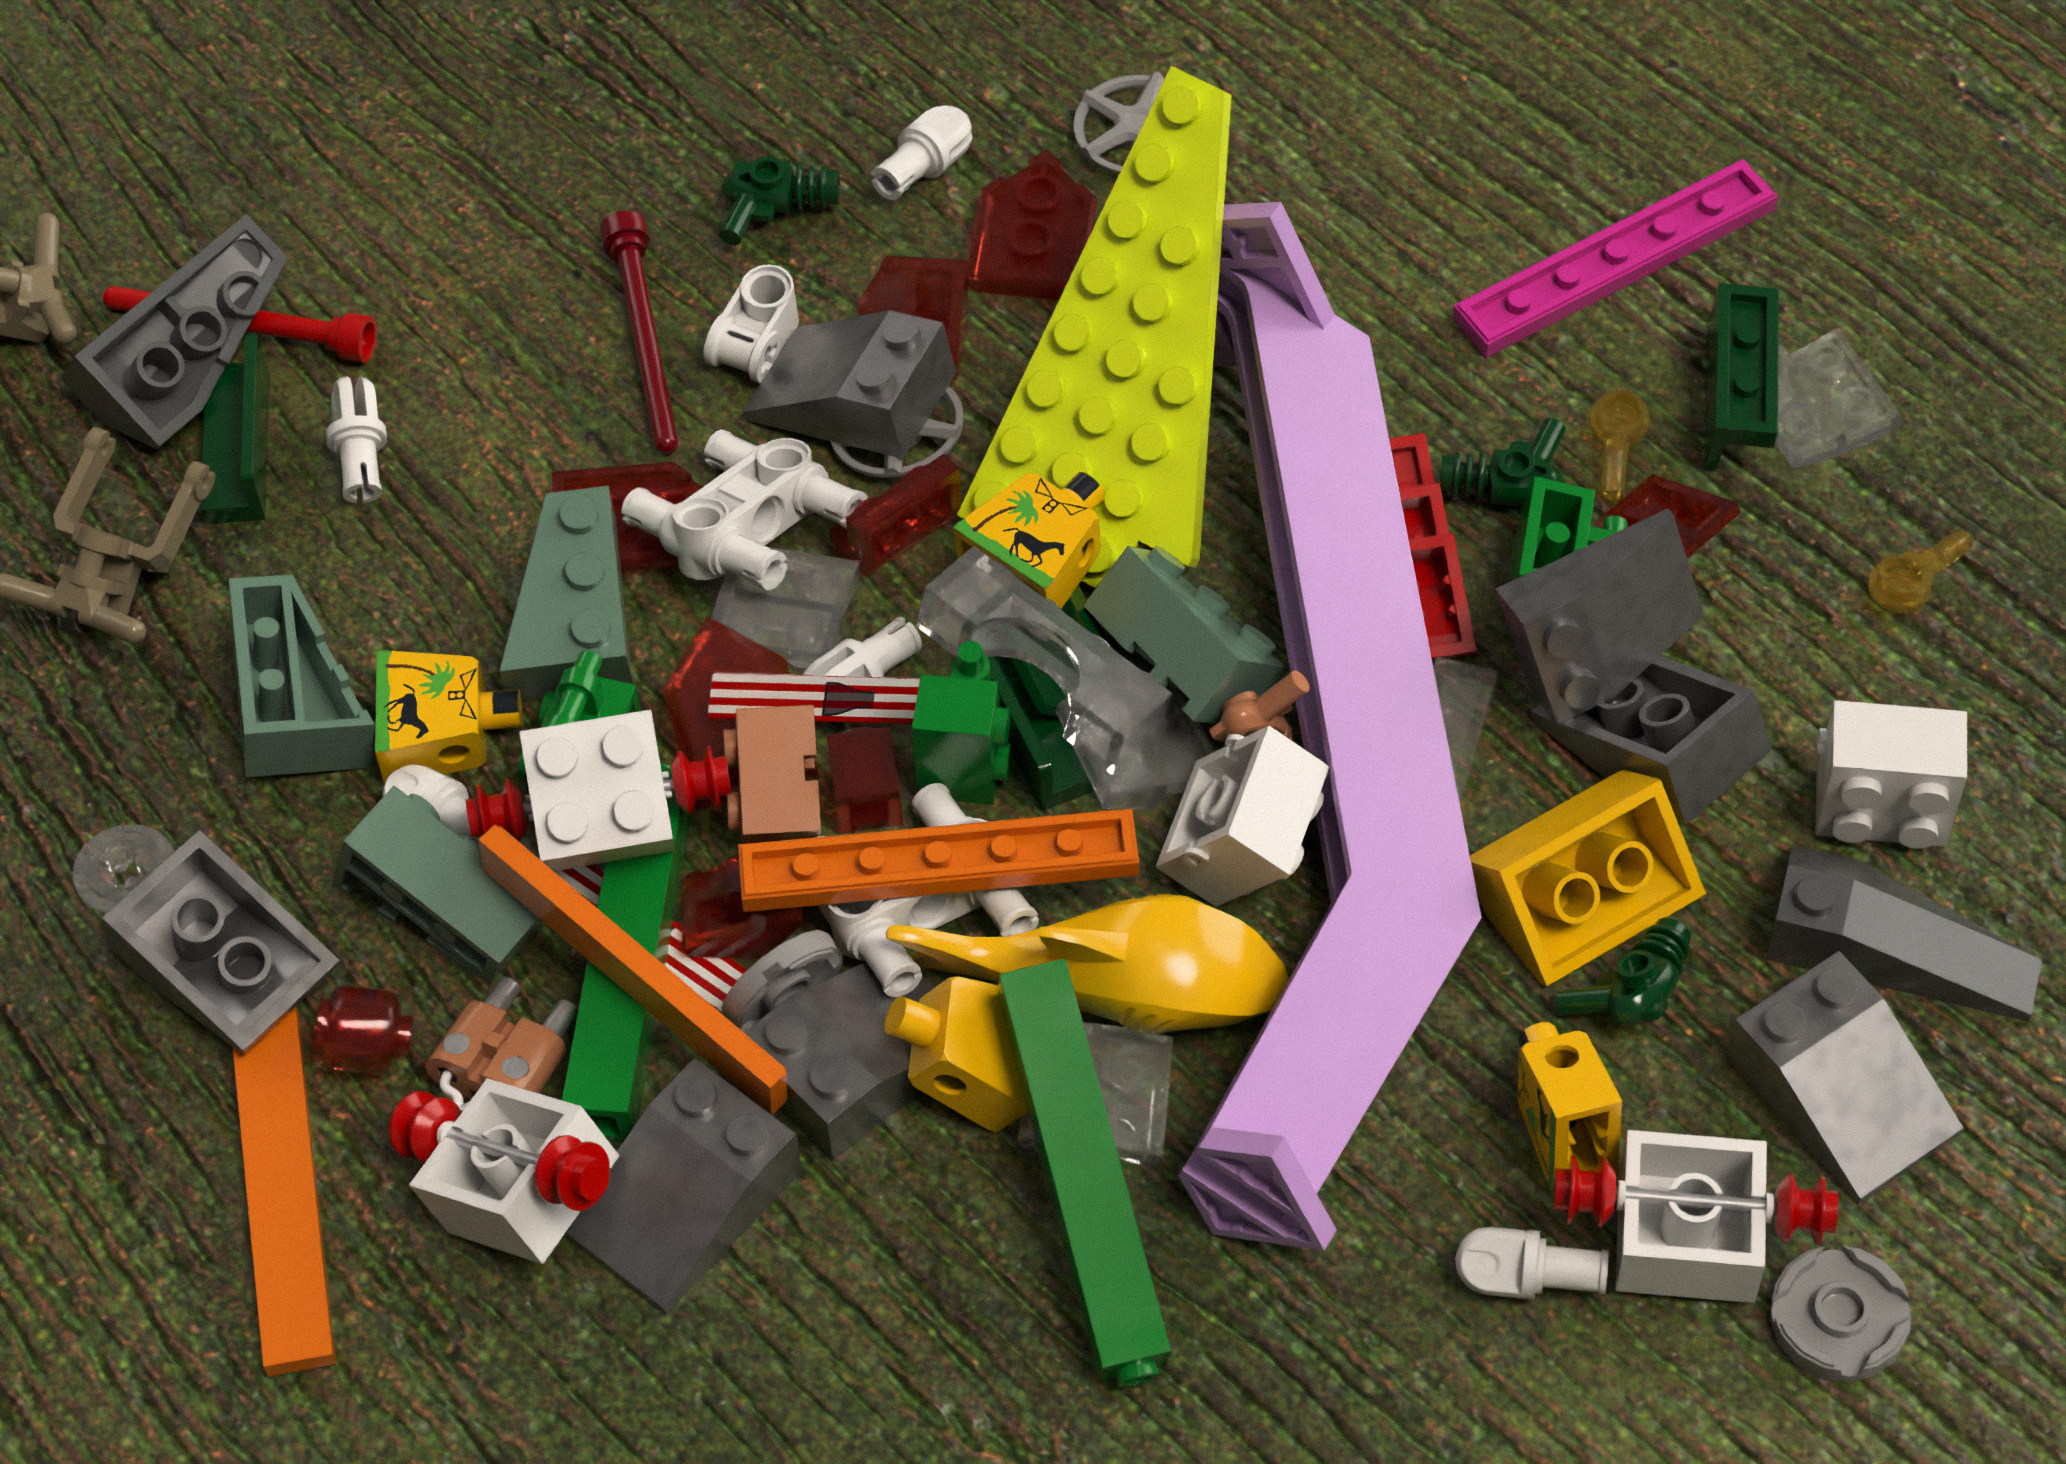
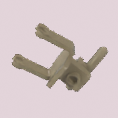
(29, 294)
(107, 566)

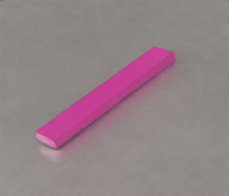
(1614, 258)

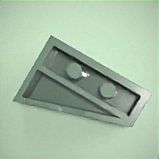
(569, 596)
(1182, 632)
(289, 687)
(435, 881)

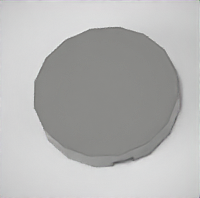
(779, 974)
(1840, 1313)

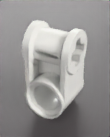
(754, 323)

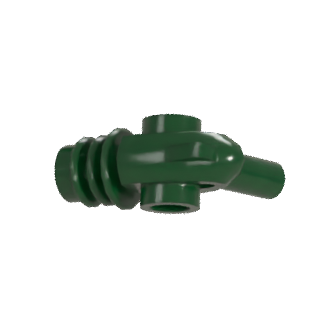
(768, 190)
(1509, 470)
(1641, 980)

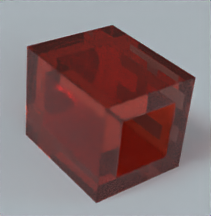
(864, 779)

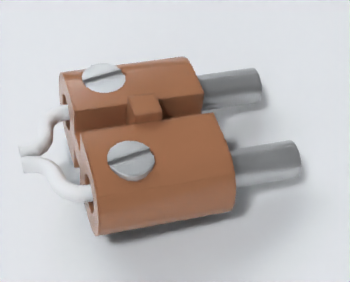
(488, 1046)

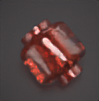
(361, 1030)

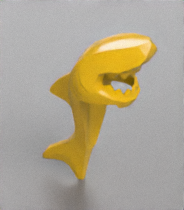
(1136, 961)

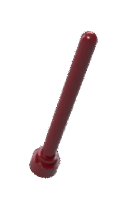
(626, 241)

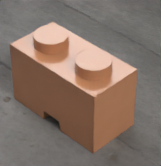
(771, 755)

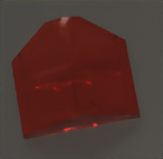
(923, 289)
(1696, 512)
(716, 920)

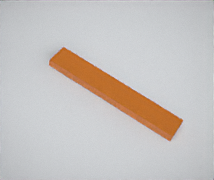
(938, 860)
(634, 969)
(284, 1202)

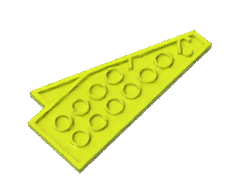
(1132, 342)

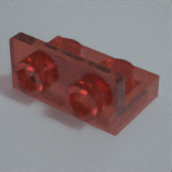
(901, 515)

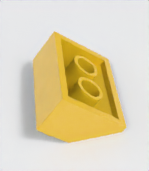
(1587, 875)

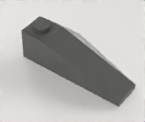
(172, 347)
(1896, 937)

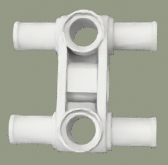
(743, 509)
(862, 925)

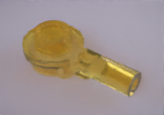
(1619, 422)
(1904, 580)

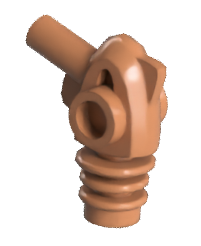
(1251, 713)

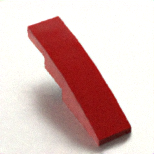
(1432, 551)

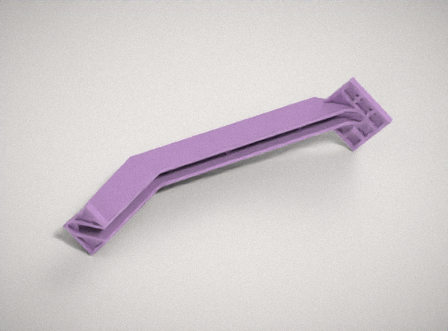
(1371, 714)

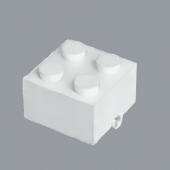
(1890, 773)
(1243, 816)

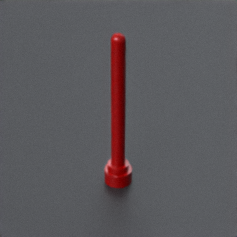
(349, 336)

